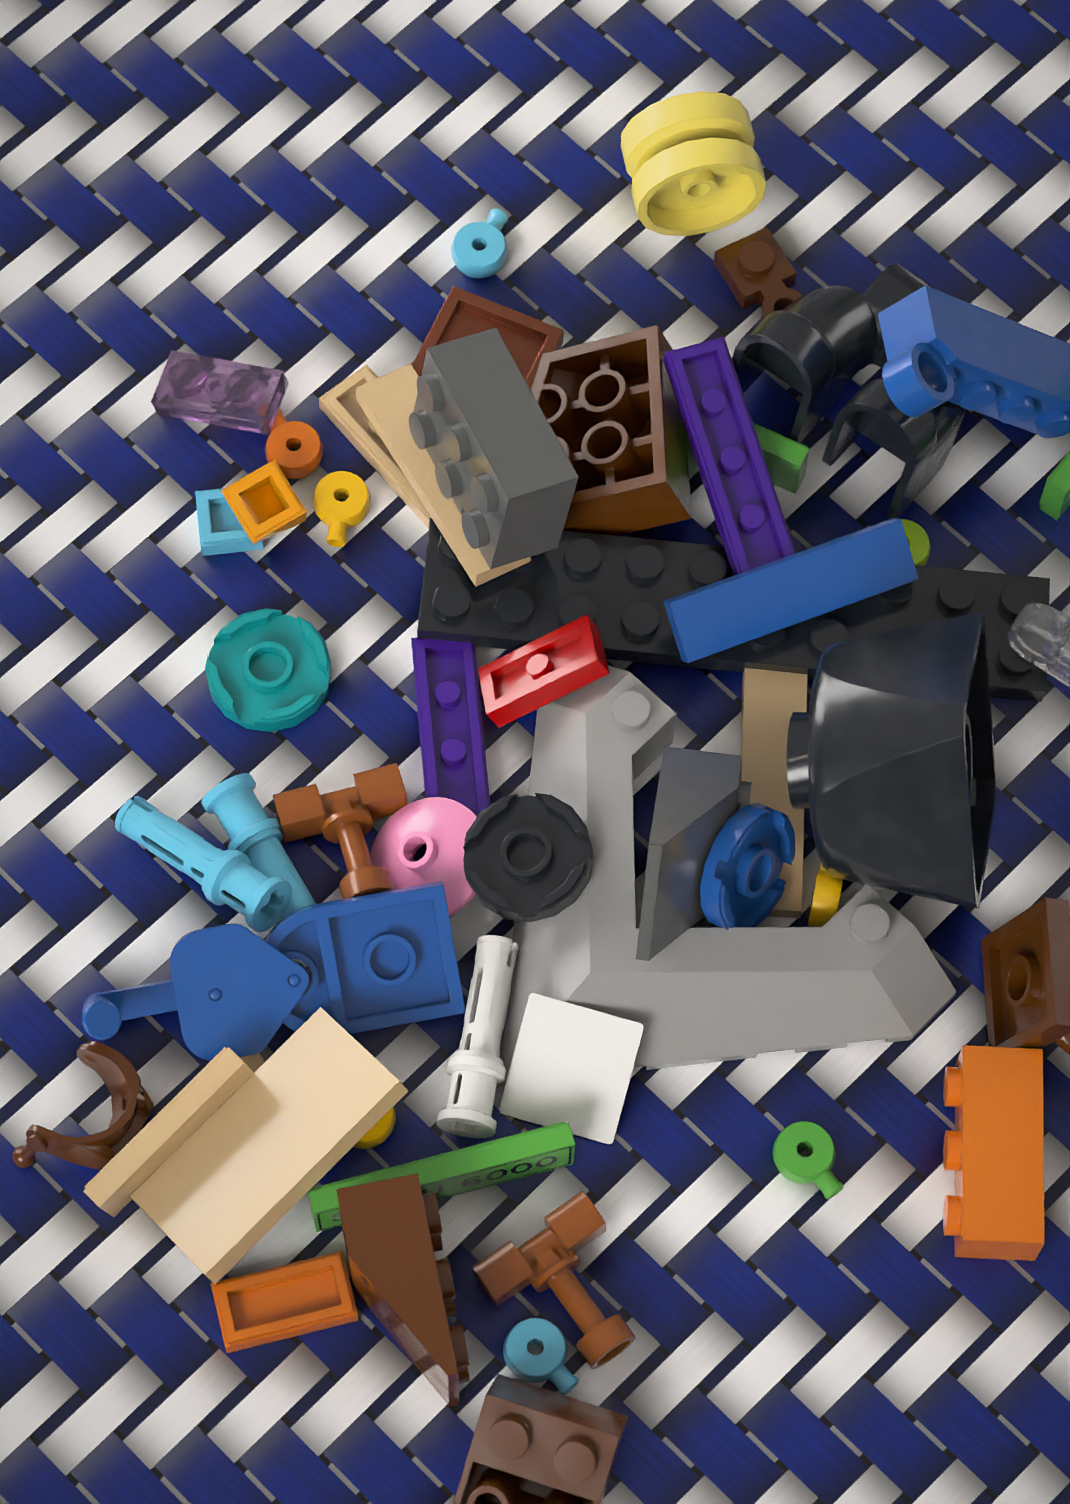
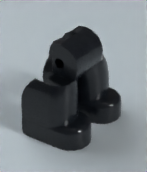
(820, 347)

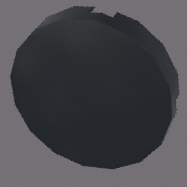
(528, 857)

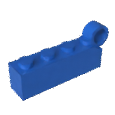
(975, 359)

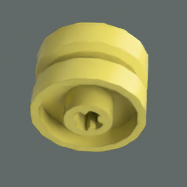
(692, 163)

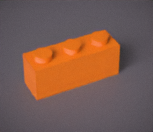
(995, 1153)

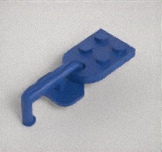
(370, 964)

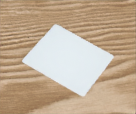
(571, 1068)

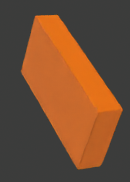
(284, 1302)

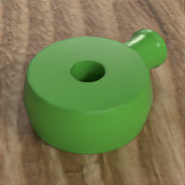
(807, 1169)

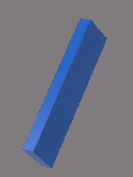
(790, 590)

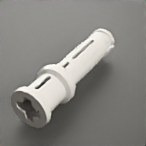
(477, 1065)

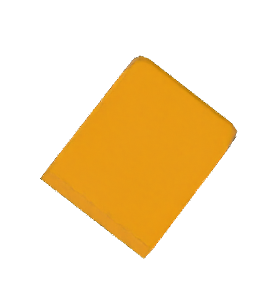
(265, 503)

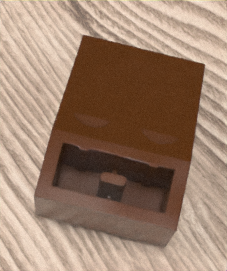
(393, 1269)
(539, 1448)

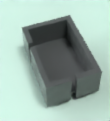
(492, 448)

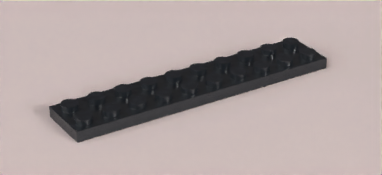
(628, 578)

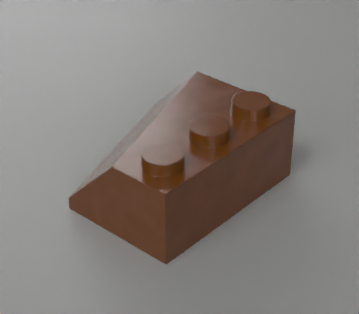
(619, 432)

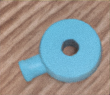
(484, 237)
(542, 1366)

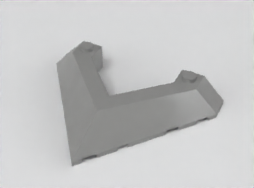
(711, 988)

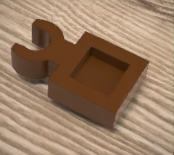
(758, 272)

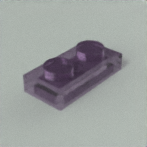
(220, 392)

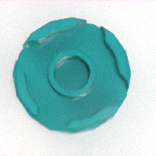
(268, 670)

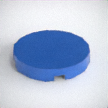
(745, 865)

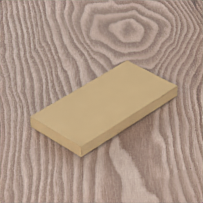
(268, 1144)

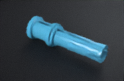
(255, 833)
(223, 874)

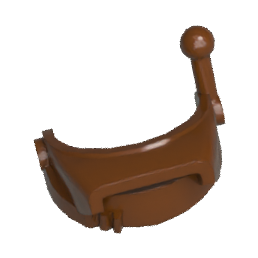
(129, 1114)

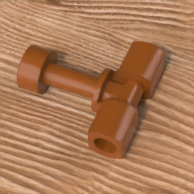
(345, 820)
(549, 1263)

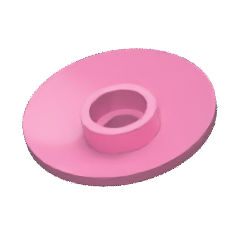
(440, 826)

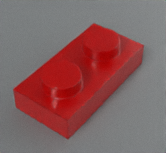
(543, 671)

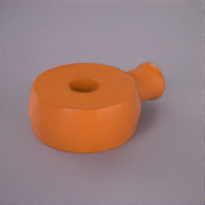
(291, 436)

